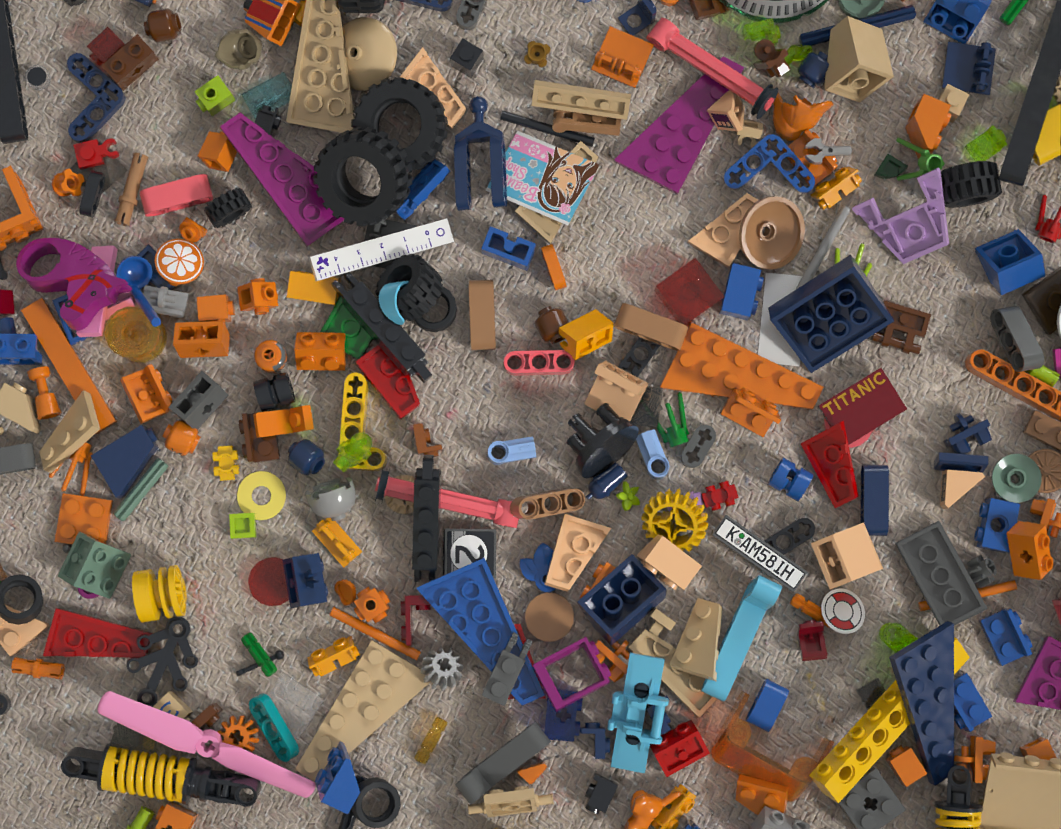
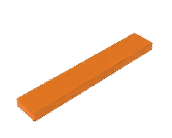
(66, 359)

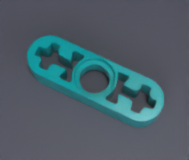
(260, 708)

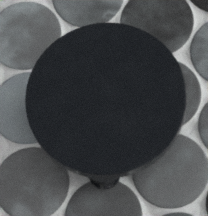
(603, 447)

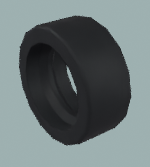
(449, 318)
(35, 609)
(393, 807)

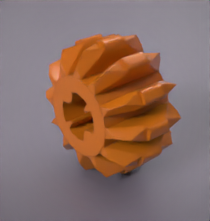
(244, 730)

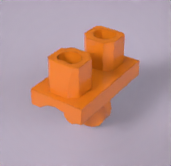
(1046, 510)
(619, 668)
(978, 748)

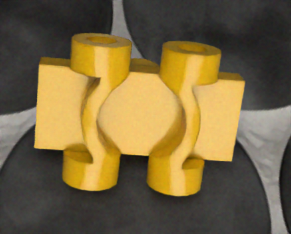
(227, 467)

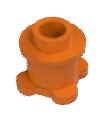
(67, 183)

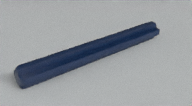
(878, 20)

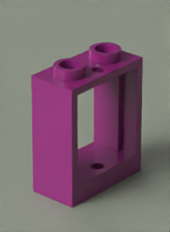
(591, 651)

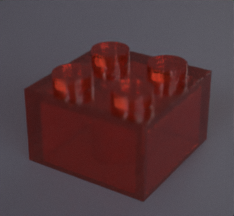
(689, 293)

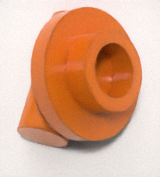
(191, 230)

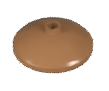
(782, 233)

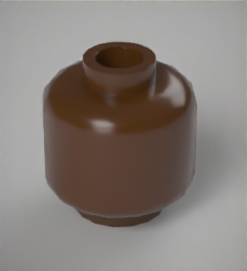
(162, 25)
(549, 323)

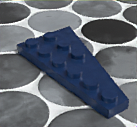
(927, 690)

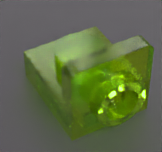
(757, 31)
(987, 144)

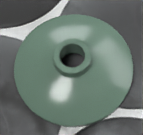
(1028, 478)

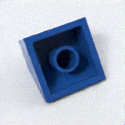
(1011, 261)

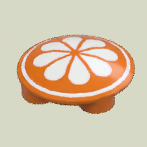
(179, 261)

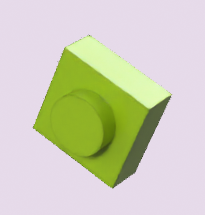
(242, 525)

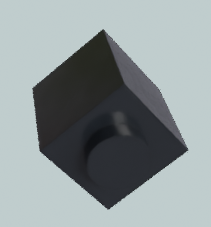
(466, 58)

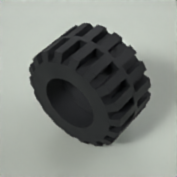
(970, 184)
(421, 290)

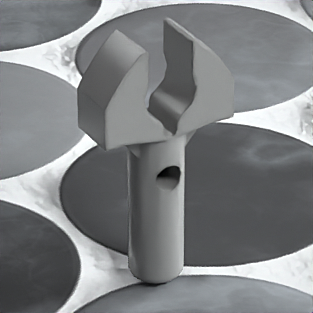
(825, 151)

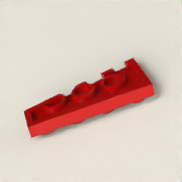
(88, 636)

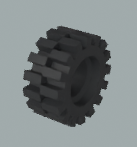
(227, 207)

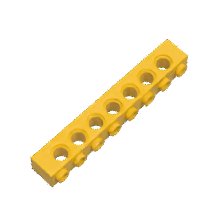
(868, 740)

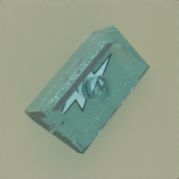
(271, 93)

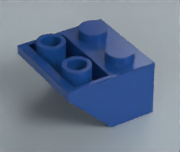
(957, 17)
(337, 782)

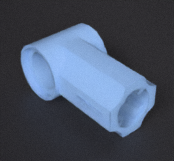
(514, 450)
(652, 452)

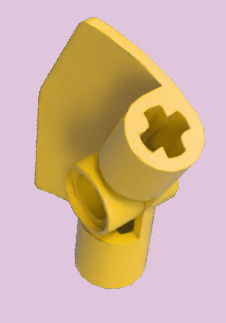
(1050, 137)

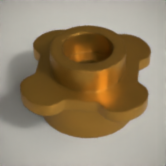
(543, 50)

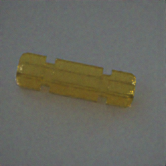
(430, 740)

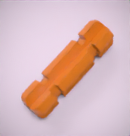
(807, 607)

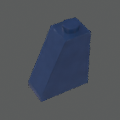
(126, 459)

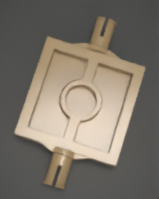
(511, 802)

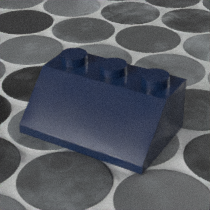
(622, 599)

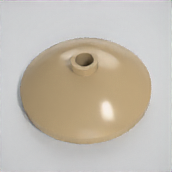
(375, 52)

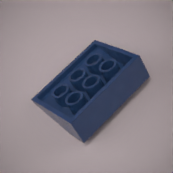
(830, 314)

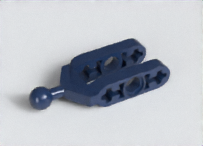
(478, 133)

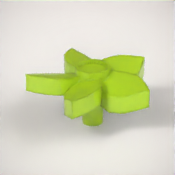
(628, 496)

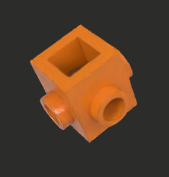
(258, 296)
(381, 601)

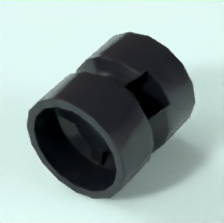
(274, 391)

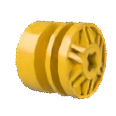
(153, 594)

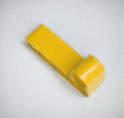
(358, 420)

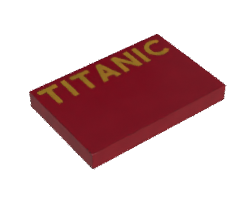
(864, 405)

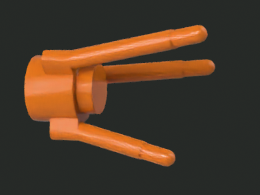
(79, 456)

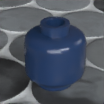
(814, 69)
(306, 457)

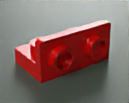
(679, 748)

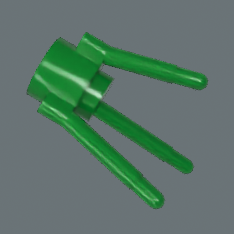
(676, 433)

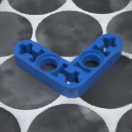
(767, 157)

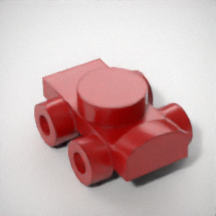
(714, 497)

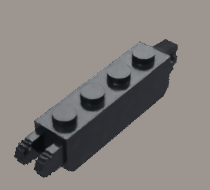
(383, 331)
(426, 519)

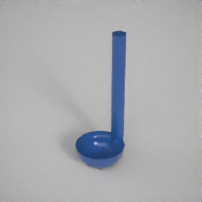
(138, 273)

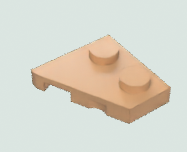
(16, 637)

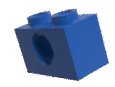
(1007, 515)

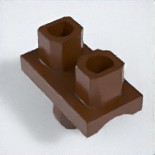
(771, 59)

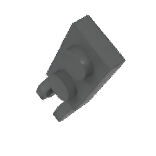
(506, 672)

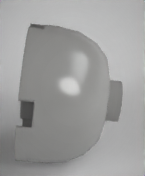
(332, 498)

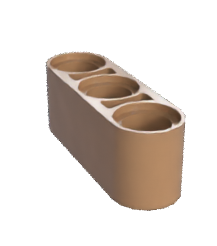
(482, 314)
(650, 327)
(558, 503)

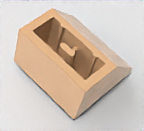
(846, 556)
(669, 561)

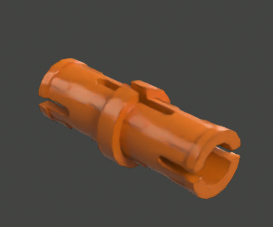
(38, 668)

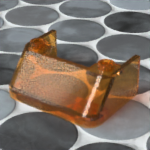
(732, 752)

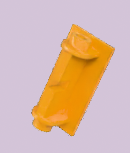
(828, 190)
(336, 541)
(322, 659)
(669, 817)

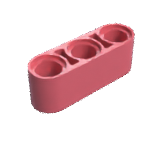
(176, 195)
(527, 357)

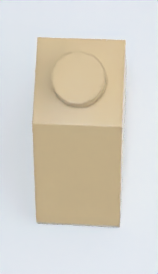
(19, 406)

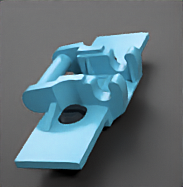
(629, 710)

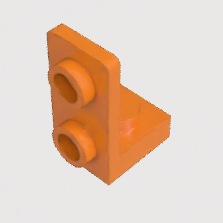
(283, 421)

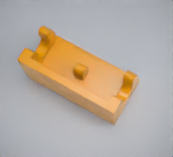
(304, 287)
(586, 334)

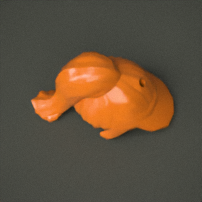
(794, 119)

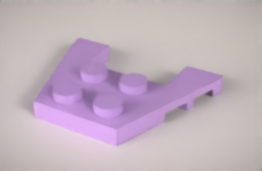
(916, 229)

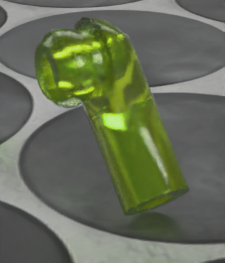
(797, 53)

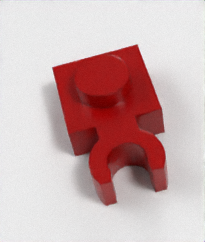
(91, 153)

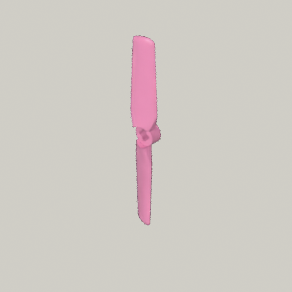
(187, 737)

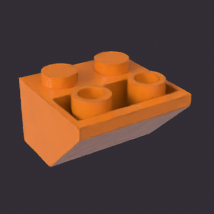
(927, 122)

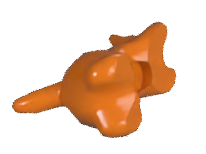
(646, 808)

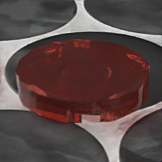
(268, 582)

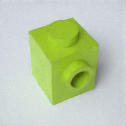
(214, 96)

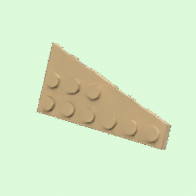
(321, 76)
(369, 698)

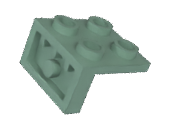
(94, 566)

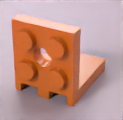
(22, 225)

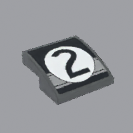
(468, 546)

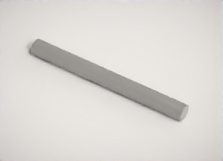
(825, 245)

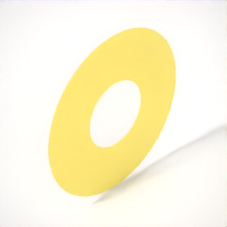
(266, 479)

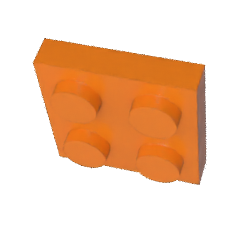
(83, 515)

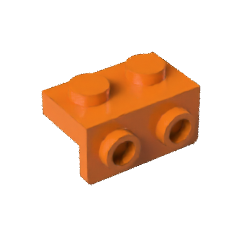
(320, 351)
(147, 393)

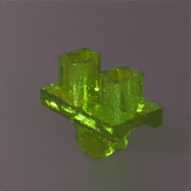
(353, 451)

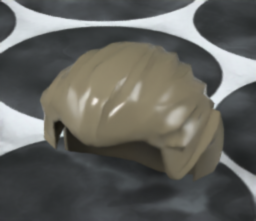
(239, 49)

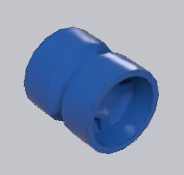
(799, 479)

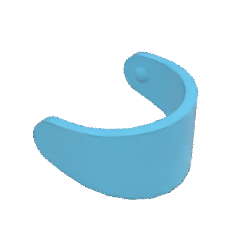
(388, 301)

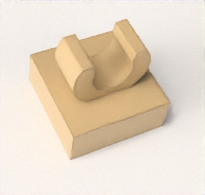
(752, 130)
(661, 621)

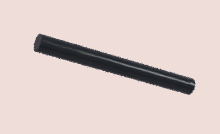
(546, 128)

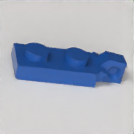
(422, 186)

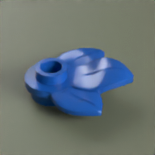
(538, 567)

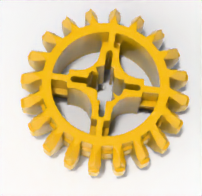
(693, 521)

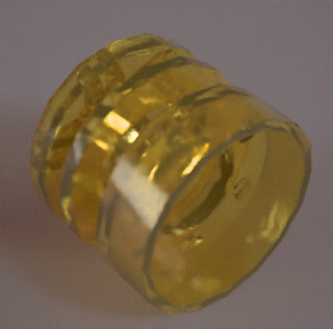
(123, 331)

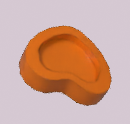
(346, 591)

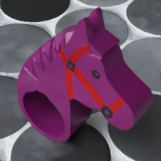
(80, 272)

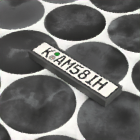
(759, 553)

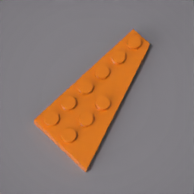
(717, 366)

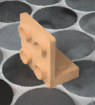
(617, 389)

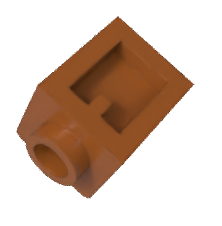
(422, 437)

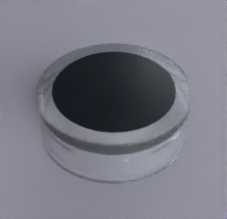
(37, 77)

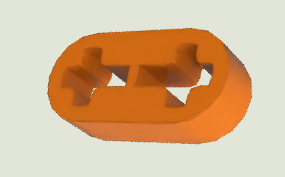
(553, 267)

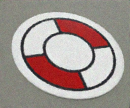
(843, 611)

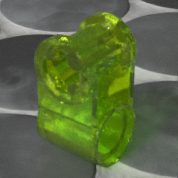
(902, 639)

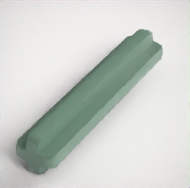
(140, 489)

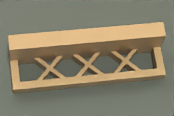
(581, 99)

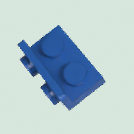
(19, 350)
(1006, 636)
(968, 704)

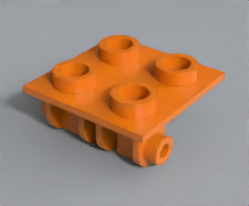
(622, 57)

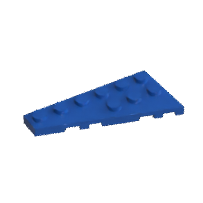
(478, 614)

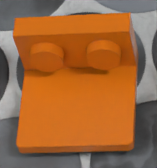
(750, 412)

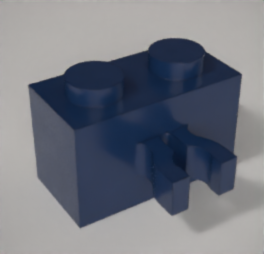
(305, 580)

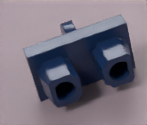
(978, 431)

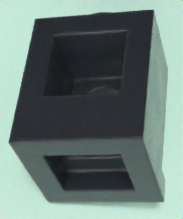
(600, 794)

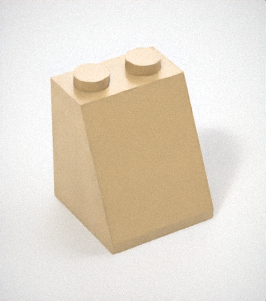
(857, 60)

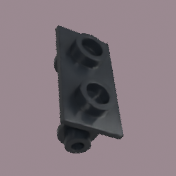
(268, 120)

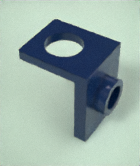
(645, 10)

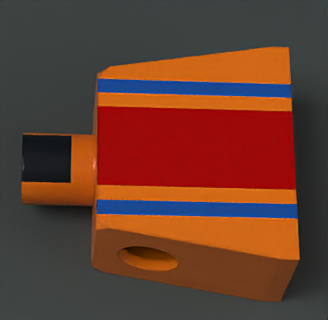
(271, 17)

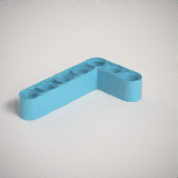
(757, 598)

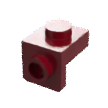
(812, 640)

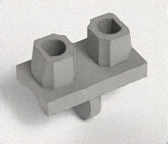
(166, 301)

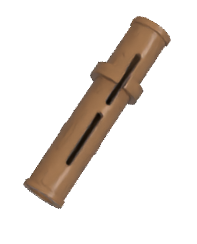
(131, 189)

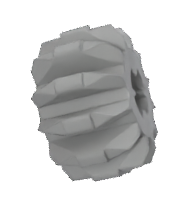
(432, 669)

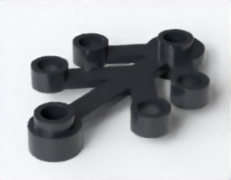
(164, 657)

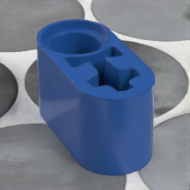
(767, 705)

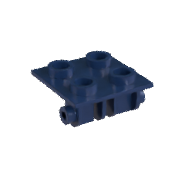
(969, 67)

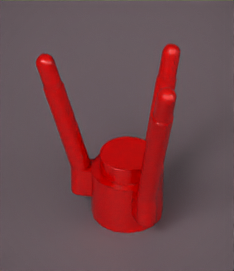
(1049, 230)

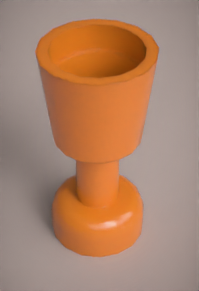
(46, 402)

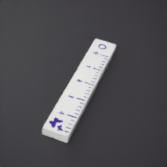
(381, 249)

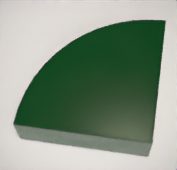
(890, 168)

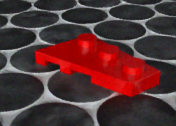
(389, 382)
(833, 463)

